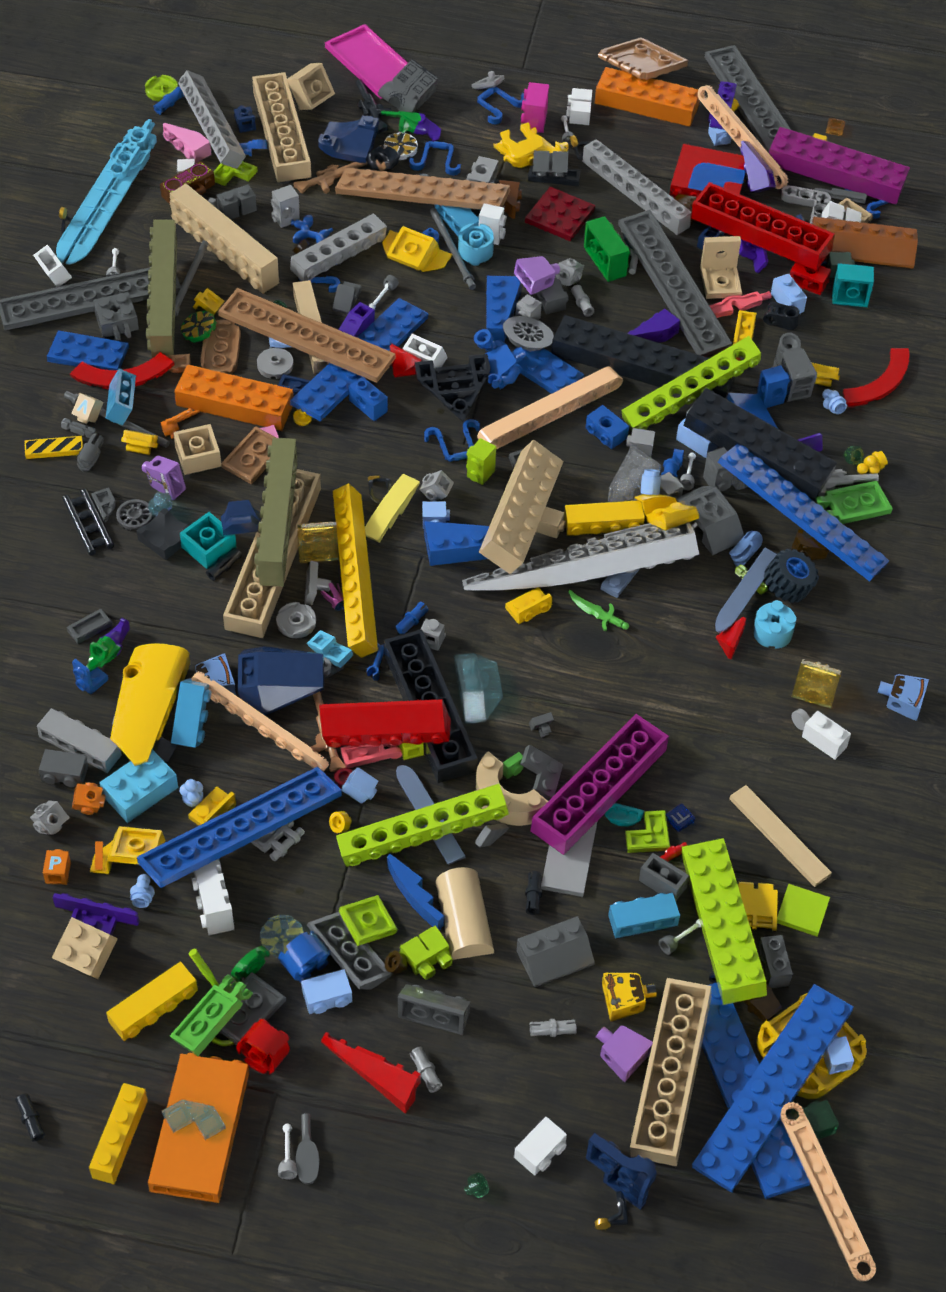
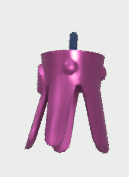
(337, 602)

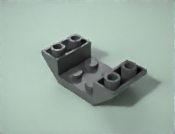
(716, 518)

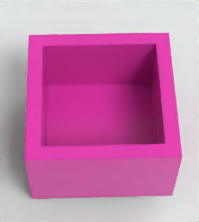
(535, 105)

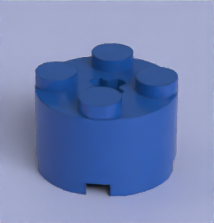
(304, 956)

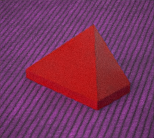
(404, 362)
(730, 638)

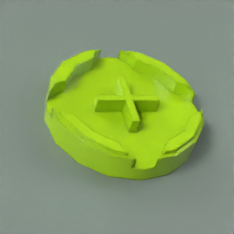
(158, 87)

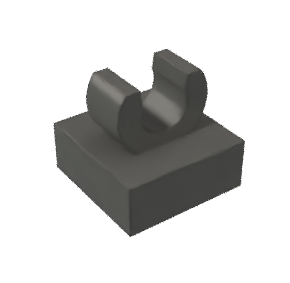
(542, 724)

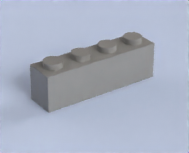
(79, 739)

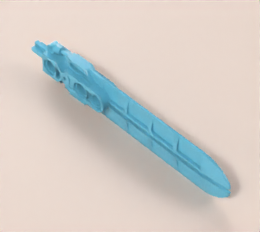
(106, 193)

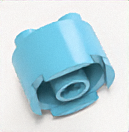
(476, 243)
(774, 625)

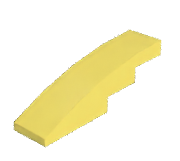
(390, 507)

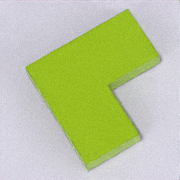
(224, 173)
(653, 838)

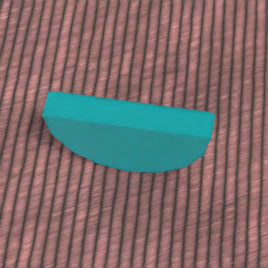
(624, 815)

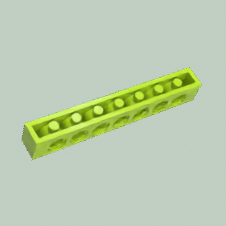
(745, 348)
(412, 821)

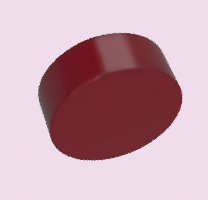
(341, 776)

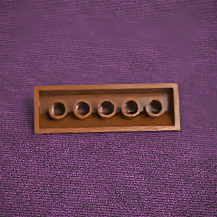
(872, 241)

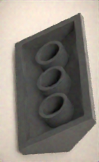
(359, 962)

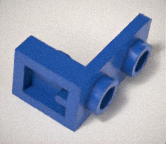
(88, 680)

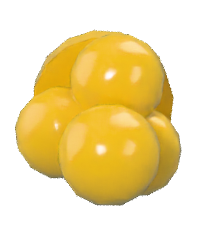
(873, 463)

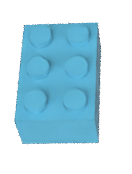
(139, 787)

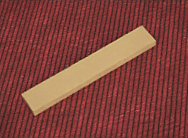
(780, 836)

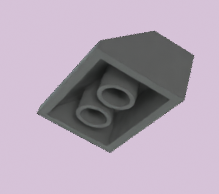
(555, 951)
(433, 1008)

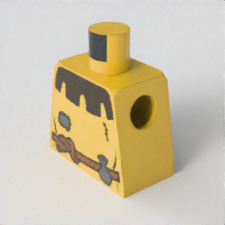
(625, 994)

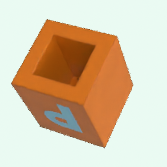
(56, 867)

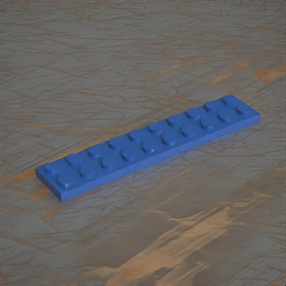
(333, 382)
(804, 511)
(238, 827)
(732, 1065)
(771, 1087)

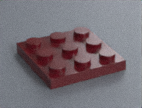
(560, 213)

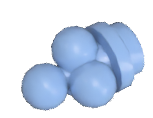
(834, 401)
(192, 792)
(142, 893)

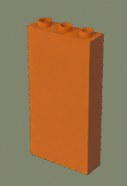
(184, 1160)

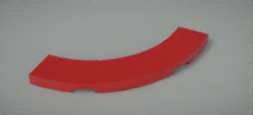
(99, 377)
(884, 384)

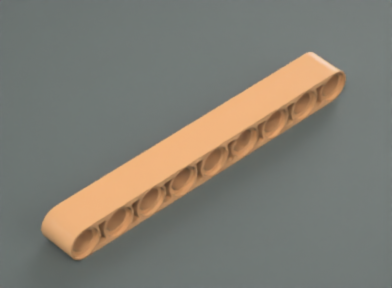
(551, 407)

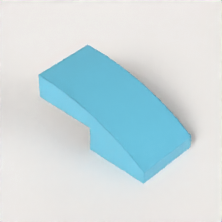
(327, 645)

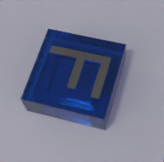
(680, 817)

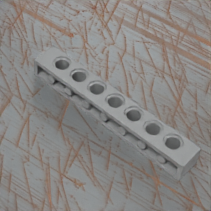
(211, 119)
(636, 187)

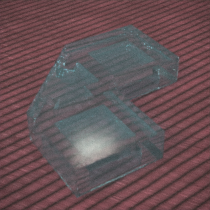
(186, 1112)

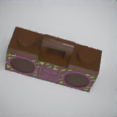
(198, 177)

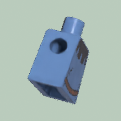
(217, 670)
(905, 694)

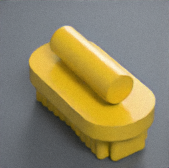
(825, 374)
(139, 441)

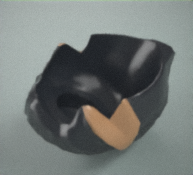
(383, 158)

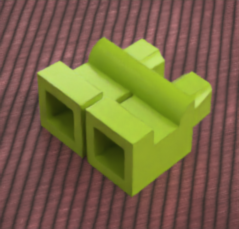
(427, 951)

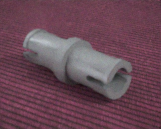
(582, 300)
(552, 1027)
(426, 1069)

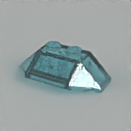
(478, 686)

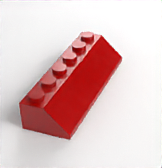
(385, 723)

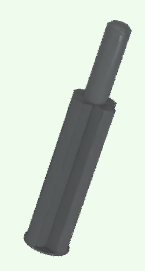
(842, 194)

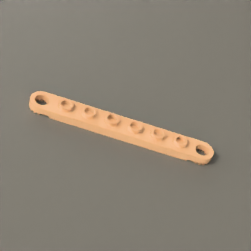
(738, 130)
(264, 725)
(828, 1192)

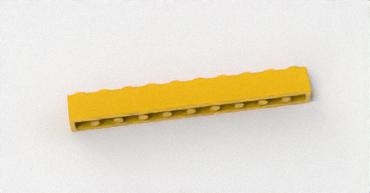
(355, 571)

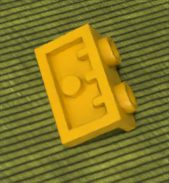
(529, 605)
(212, 806)

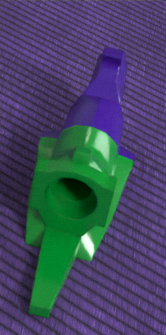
(416, 124)
(108, 646)

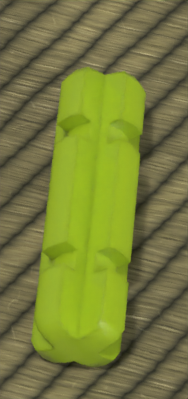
(741, 571)

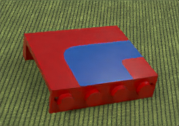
(701, 165)

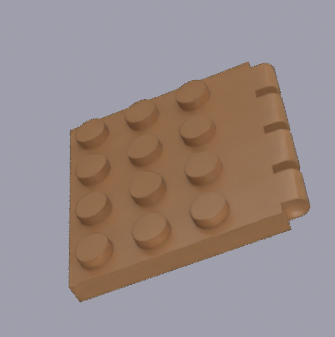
(642, 58)

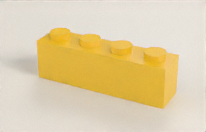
(603, 517)
(152, 1001)
(118, 1133)

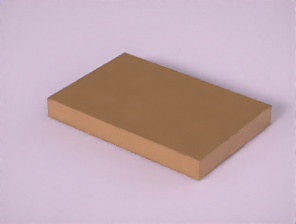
(250, 456)

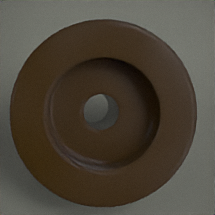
(300, 246)
(396, 962)

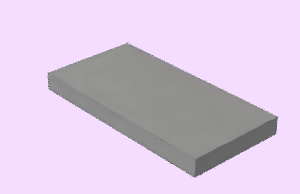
(569, 871)

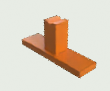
(98, 855)

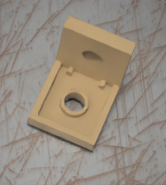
(720, 267)

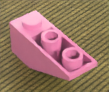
(189, 142)

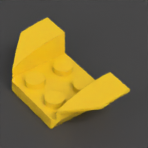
(415, 250)
(666, 511)
(127, 845)

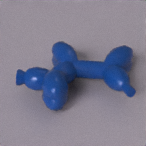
(305, 230)

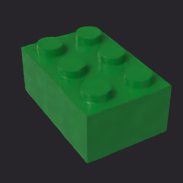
(606, 248)

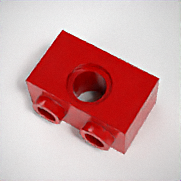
(810, 279)

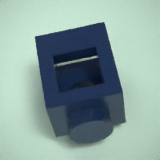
(244, 114)

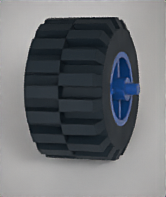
(791, 575)

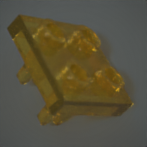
(317, 542)
(816, 683)

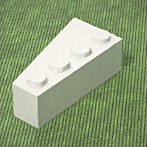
(213, 898)

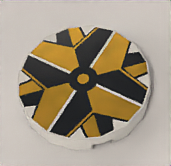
(403, 143)

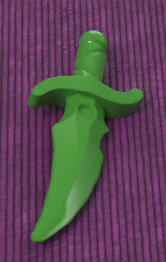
(598, 612)

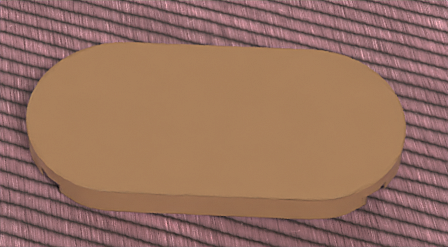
(222, 348)

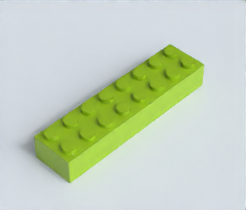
(724, 922)

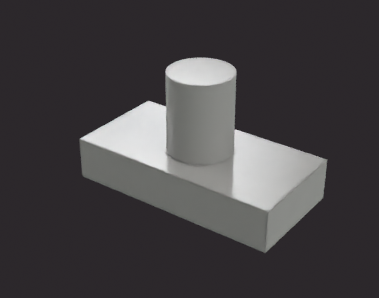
(314, 583)

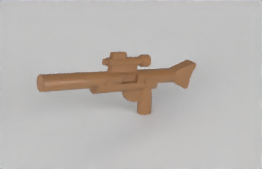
(327, 178)
(336, 762)

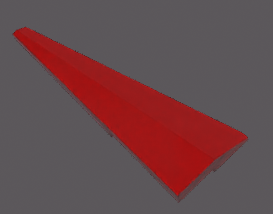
(384, 1076)

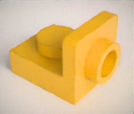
(208, 301)

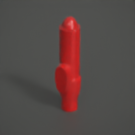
(673, 851)

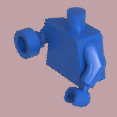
(502, 361)

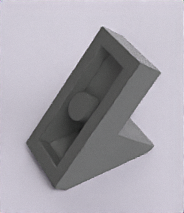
(346, 297)

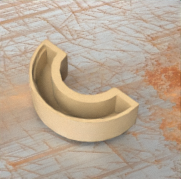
(520, 806)

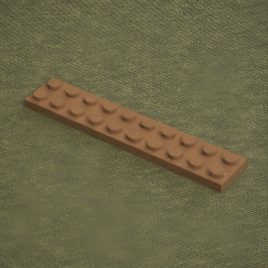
(421, 189)
(307, 335)

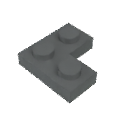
(546, 768)

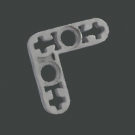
(789, 194)

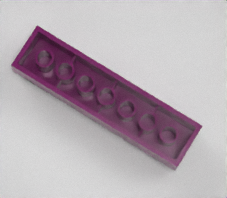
(839, 165)
(599, 784)

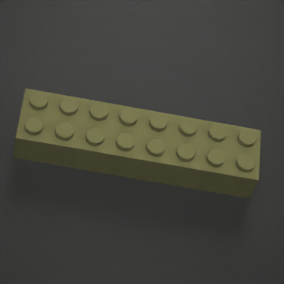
(162, 287)
(276, 512)

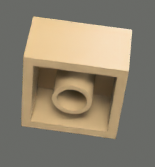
(310, 86)
(197, 449)
(84, 948)

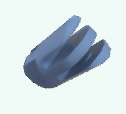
(746, 547)

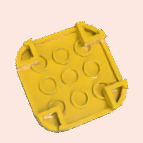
(819, 1080)

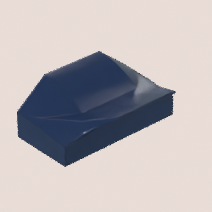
(240, 518)

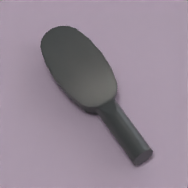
(307, 1154)

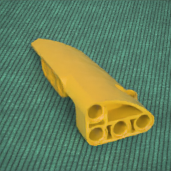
(147, 698)

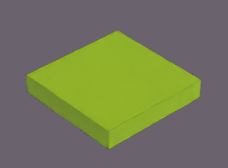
(802, 910)
(368, 920)

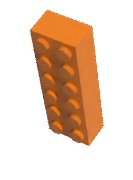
(647, 97)
(234, 397)

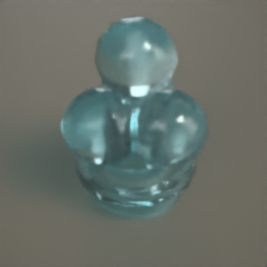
(160, 501)

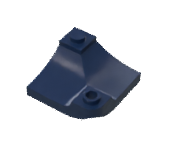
(350, 139)
(622, 1173)

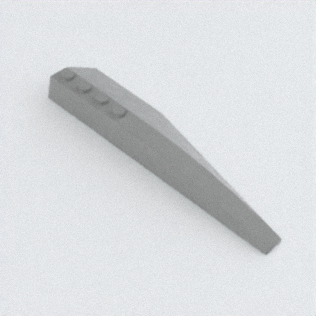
(614, 554)

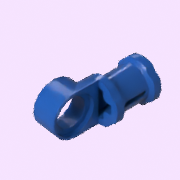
(254, 144)
(673, 465)

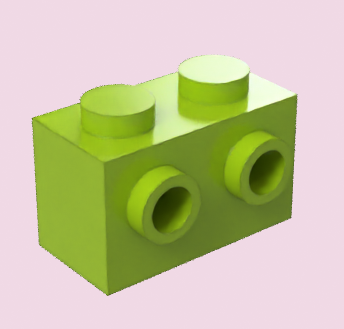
(481, 461)

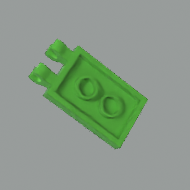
(856, 502)
(210, 1015)

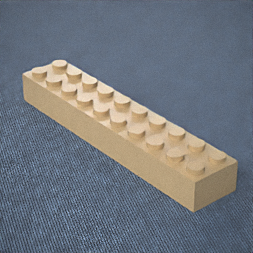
(250, 602)

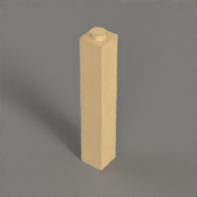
(307, 306)

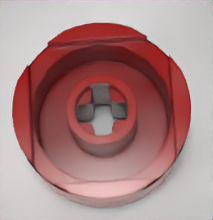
(264, 1047)

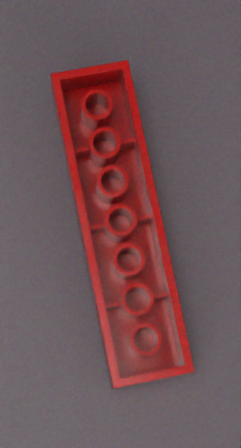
(762, 226)

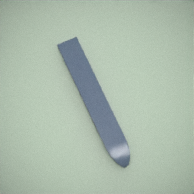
(744, 591)
(419, 798)

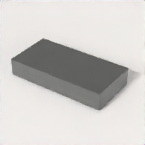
(89, 626)

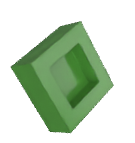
(512, 765)

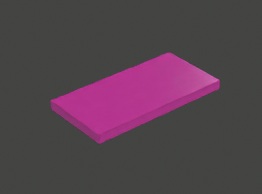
(366, 57)

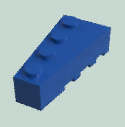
(501, 301)
(453, 542)

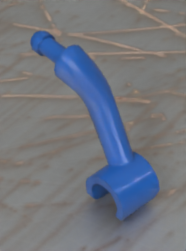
(374, 669)

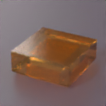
(835, 126)

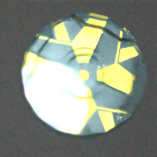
(279, 933)

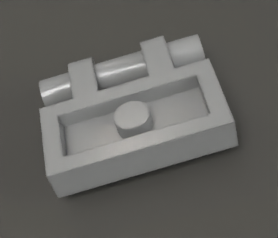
(271, 840)

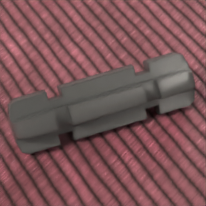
(77, 427)

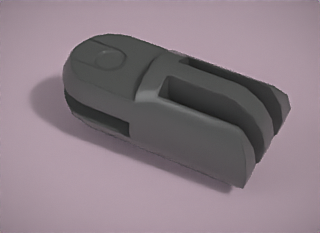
(90, 452)

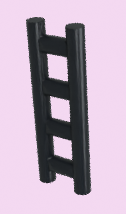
(84, 531)

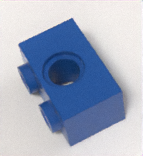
(773, 386)
(368, 398)
(607, 427)

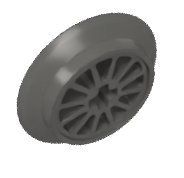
(528, 333)

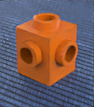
(88, 798)

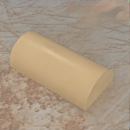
(464, 913)

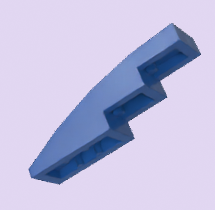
(411, 887)

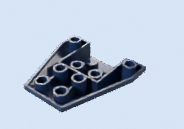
(278, 677)

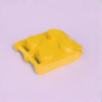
(760, 904)

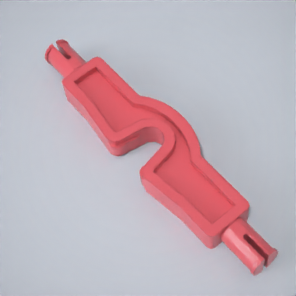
(741, 302)

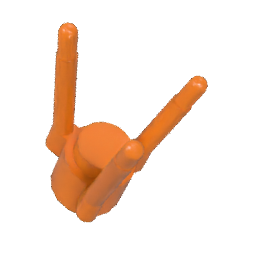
(170, 425)

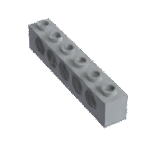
(338, 247)

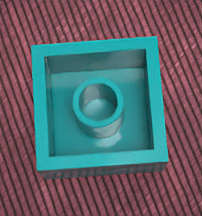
(852, 285)
(206, 541)

